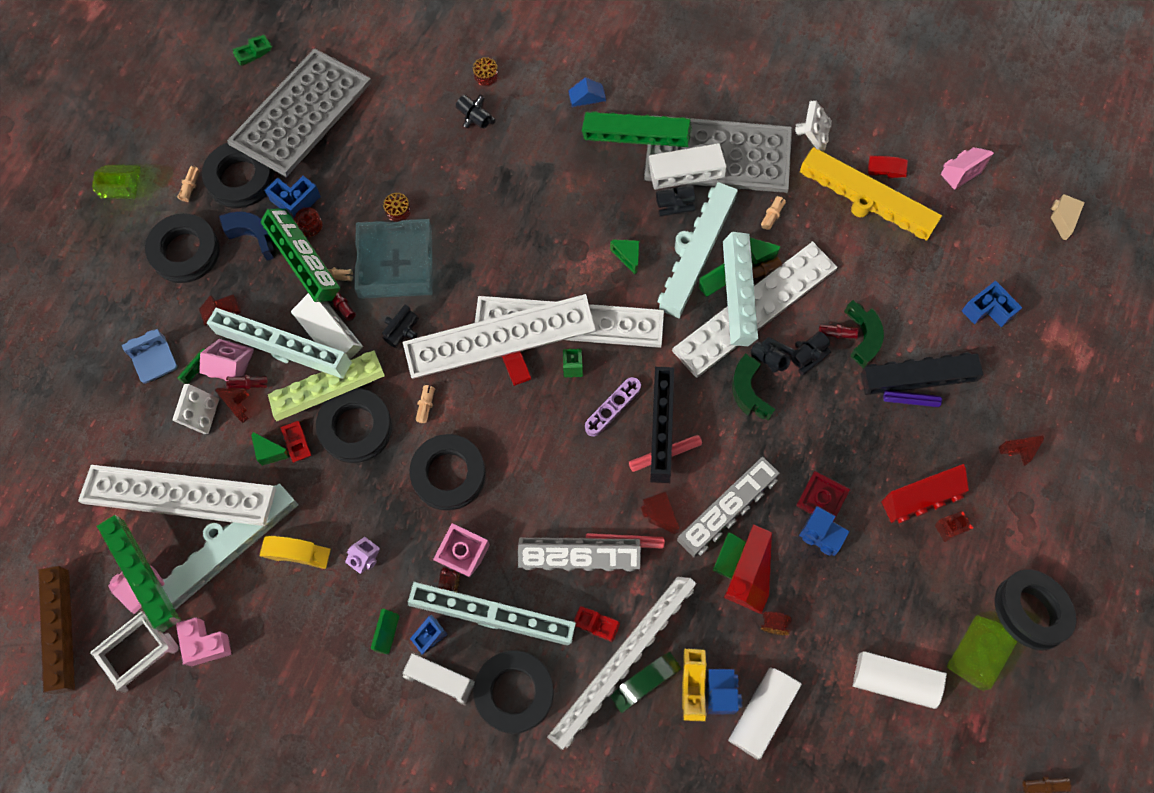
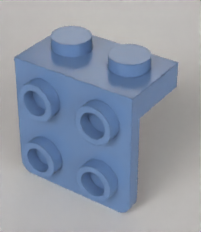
(150, 355)

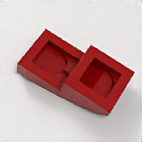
(892, 166)
(516, 368)
(296, 441)
(596, 624)

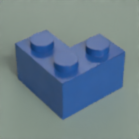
(299, 196)
(992, 301)
(823, 532)
(722, 694)

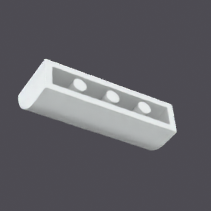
(687, 166)
(326, 326)
(899, 680)
(764, 712)

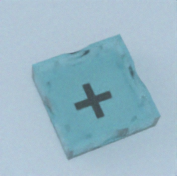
(393, 259)

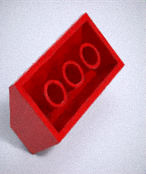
(926, 494)

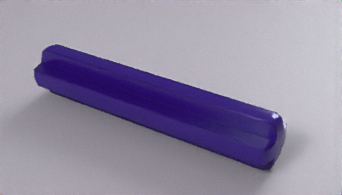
(912, 398)

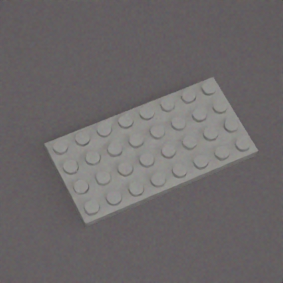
(299, 112)
(753, 153)

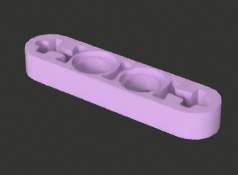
(612, 406)

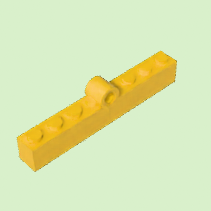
(869, 194)

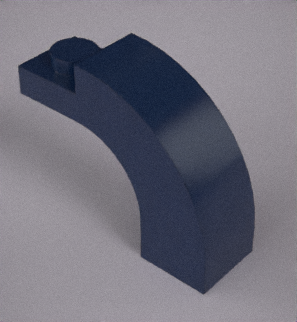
(244, 223)

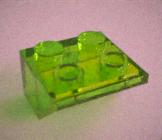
(116, 181)

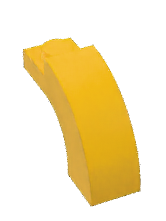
(294, 550)
(694, 685)

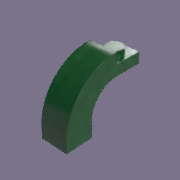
(872, 333)
(743, 391)
(645, 681)

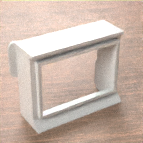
(166, 645)
(438, 678)

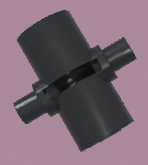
(474, 112)
(675, 200)
(400, 327)
(811, 352)
(773, 354)

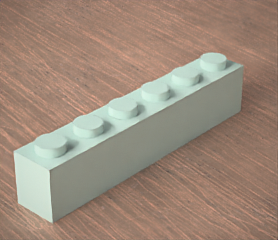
(740, 289)

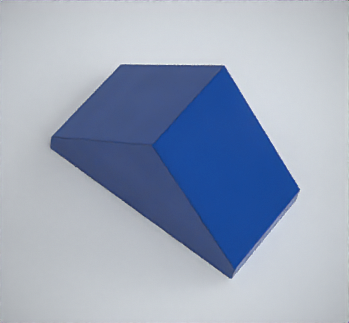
(586, 92)
(428, 635)

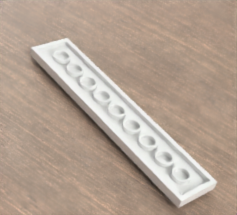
(772, 297)
(611, 323)
(499, 336)
(178, 495)
(618, 665)

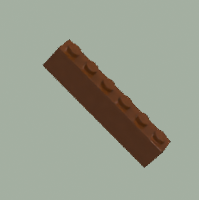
(56, 630)

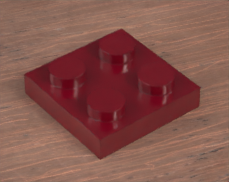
(824, 494)

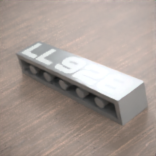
(728, 507)
(579, 553)

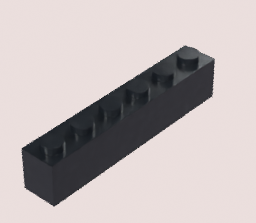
(922, 373)
(662, 425)

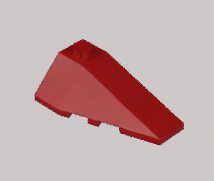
(752, 574)

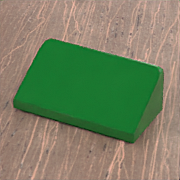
(713, 281)
(191, 369)
(729, 555)
(385, 631)

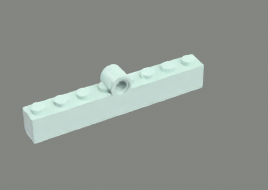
(696, 249)
(279, 343)
(222, 550)
(491, 614)

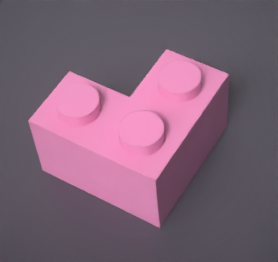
(198, 646)

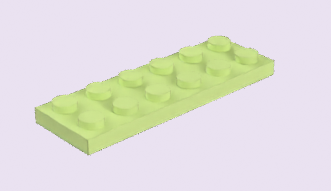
(324, 386)

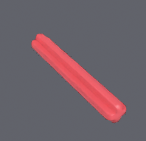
(677, 448)
(645, 541)

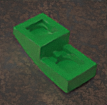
(255, 49)

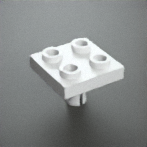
(816, 126)
(196, 409)

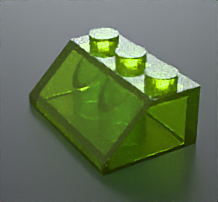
(982, 653)

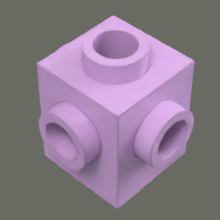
(362, 555)

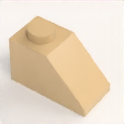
(1066, 214)

